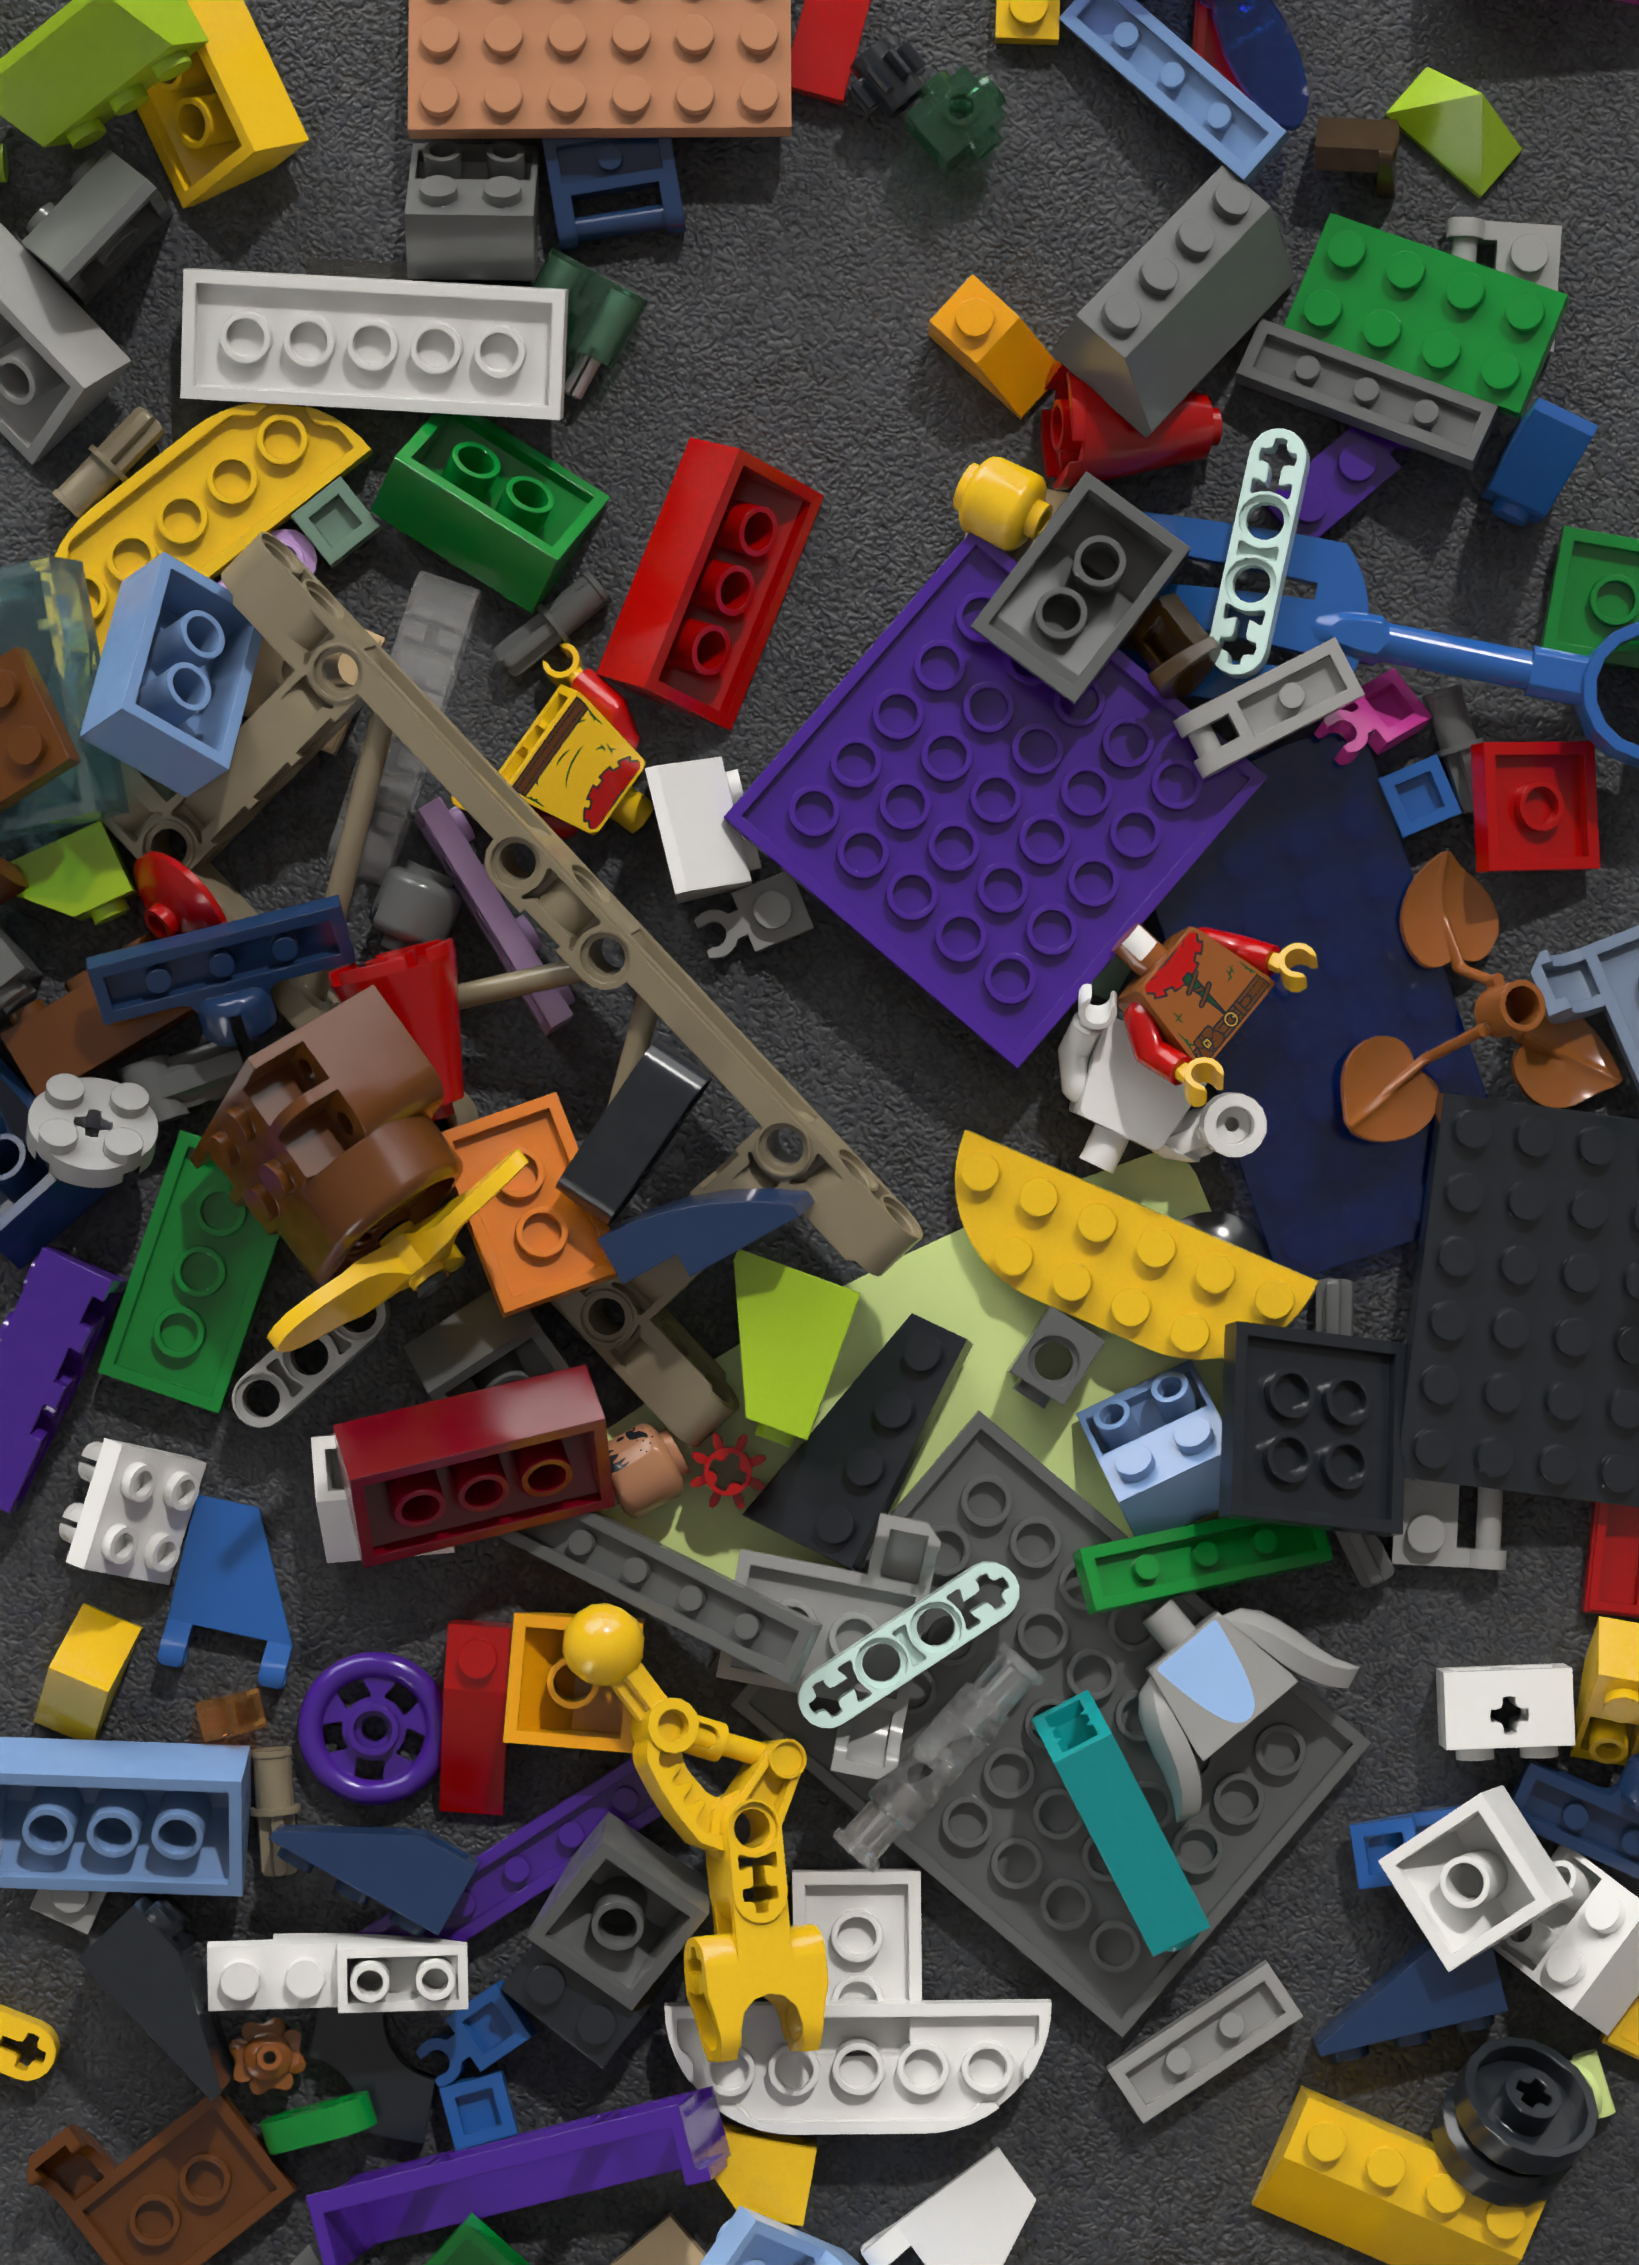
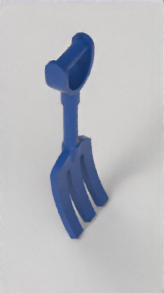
(1369, 639)

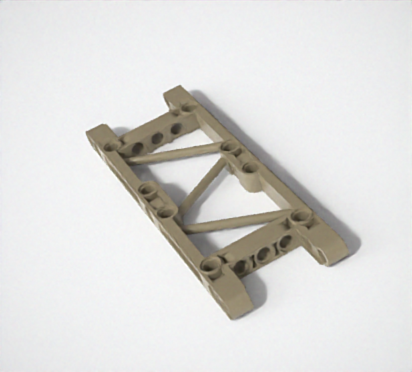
(566, 900)

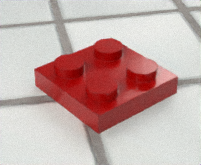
(1535, 806)

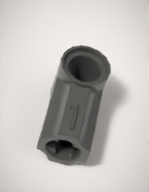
(185, 1079)

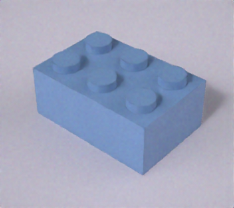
(172, 676)

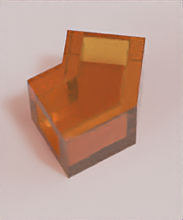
(230, 1714)

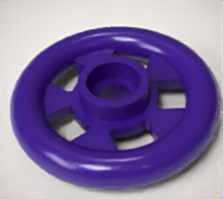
(338, 1768)

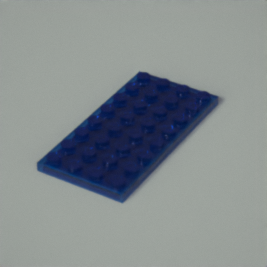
(1325, 869)

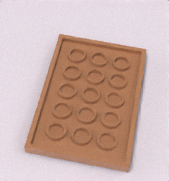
(599, 69)

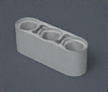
(295, 1384)

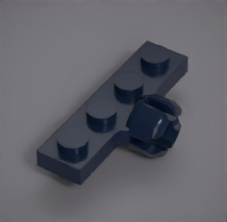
(223, 968)
(1582, 1815)

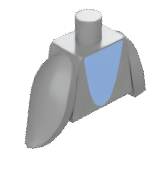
(1217, 1683)

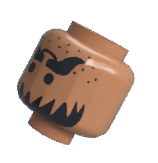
(645, 1469)

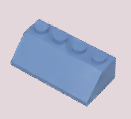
(124, 1816)

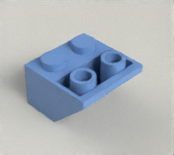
(1159, 1449)

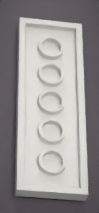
(374, 343)

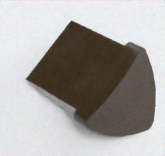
(1359, 147)
(1174, 647)

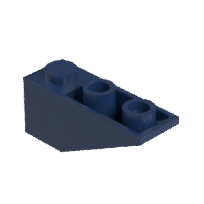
(398, 1867)
(1412, 2001)

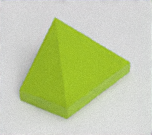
(1456, 129)

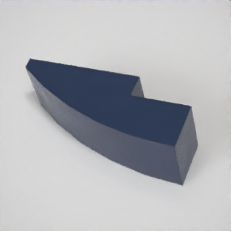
(699, 1228)

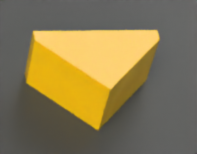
(86, 1673)

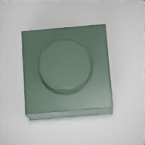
(336, 522)

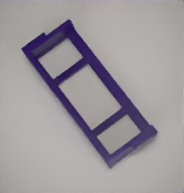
(521, 2172)

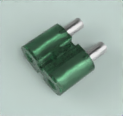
(597, 318)

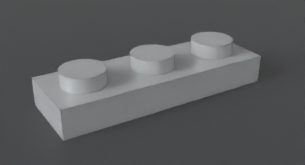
(1204, 2041)

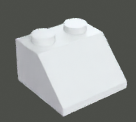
(699, 844)
(1475, 1877)

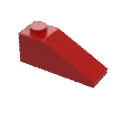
(475, 1717)

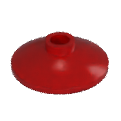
(173, 896)

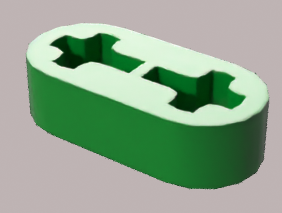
(318, 2122)

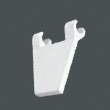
(963, 2222)

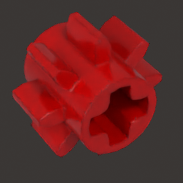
(745, 1465)

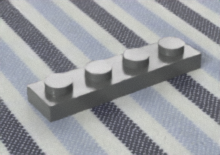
(1367, 394)

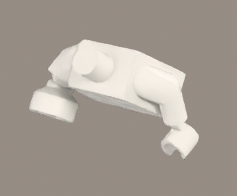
(1137, 1104)

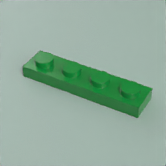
(1193, 1561)

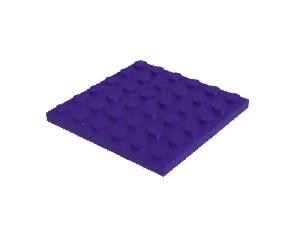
(985, 816)

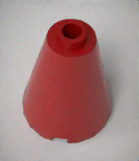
(1090, 436)
(423, 994)

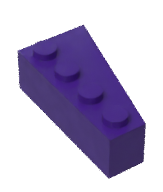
(45, 1358)

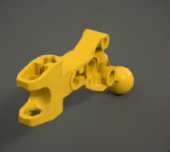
(752, 1940)

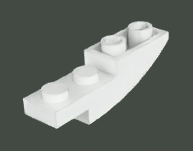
(338, 1971)

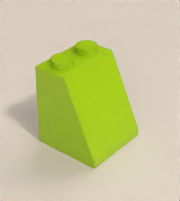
(787, 1343)

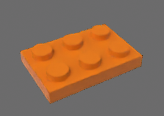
(530, 1234)

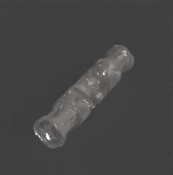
(968, 1721)

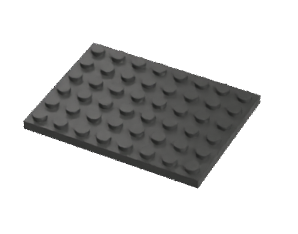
(1008, 1826)

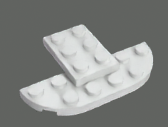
(883, 2050)

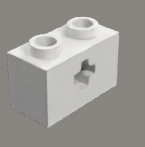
(1471, 1693)

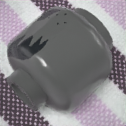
(415, 905)

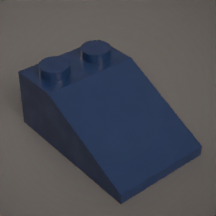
(32, 1201)

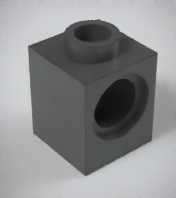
(1081, 1345)

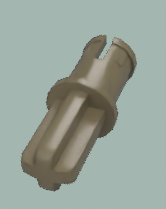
(109, 462)
(273, 1804)

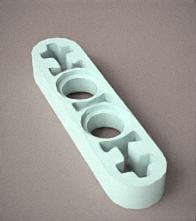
(1268, 555)
(903, 1637)

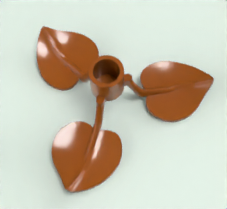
(1454, 921)

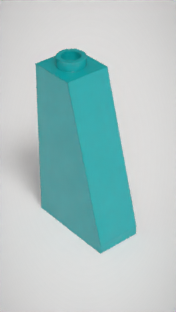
(1121, 1824)

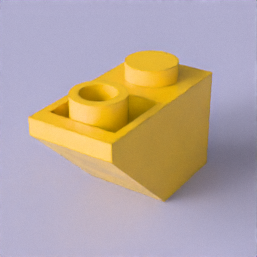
(1609, 1695)

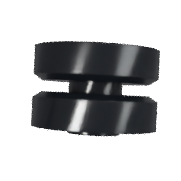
(1514, 2122)

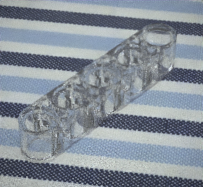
(430, 653)

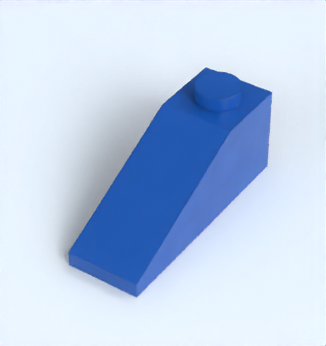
(1537, 462)

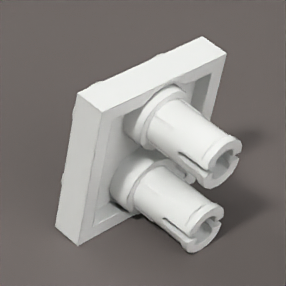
(132, 1510)

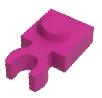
(1381, 718)

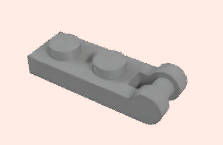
(1271, 706)

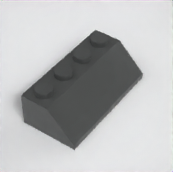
(1179, 303)

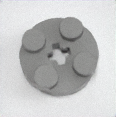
(72, 1104)

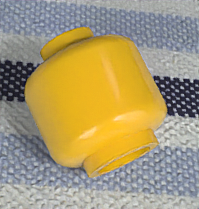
(1002, 503)

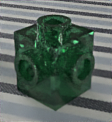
(952, 139)

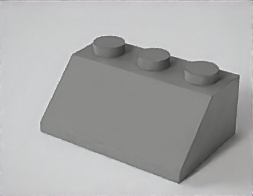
(51, 355)

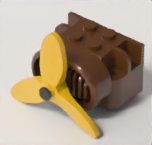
(345, 1163)

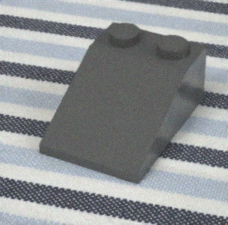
(1081, 588)

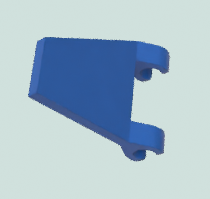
(228, 1586)

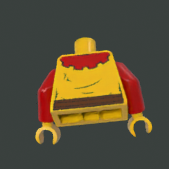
(580, 756)

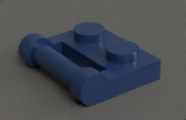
(611, 166)

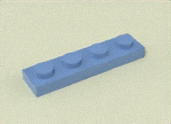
(1178, 82)

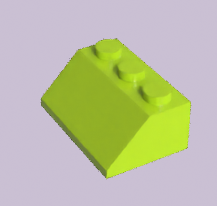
(94, 65)

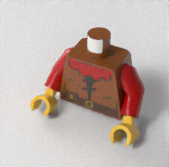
(1196, 997)

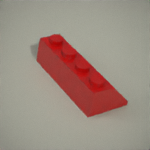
(710, 582)

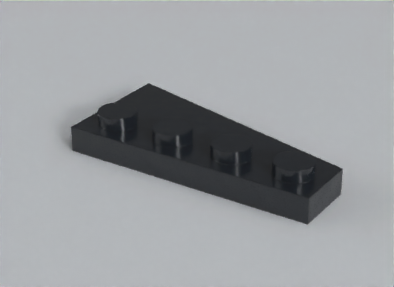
(863, 1446)

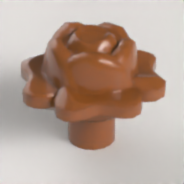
(267, 2055)

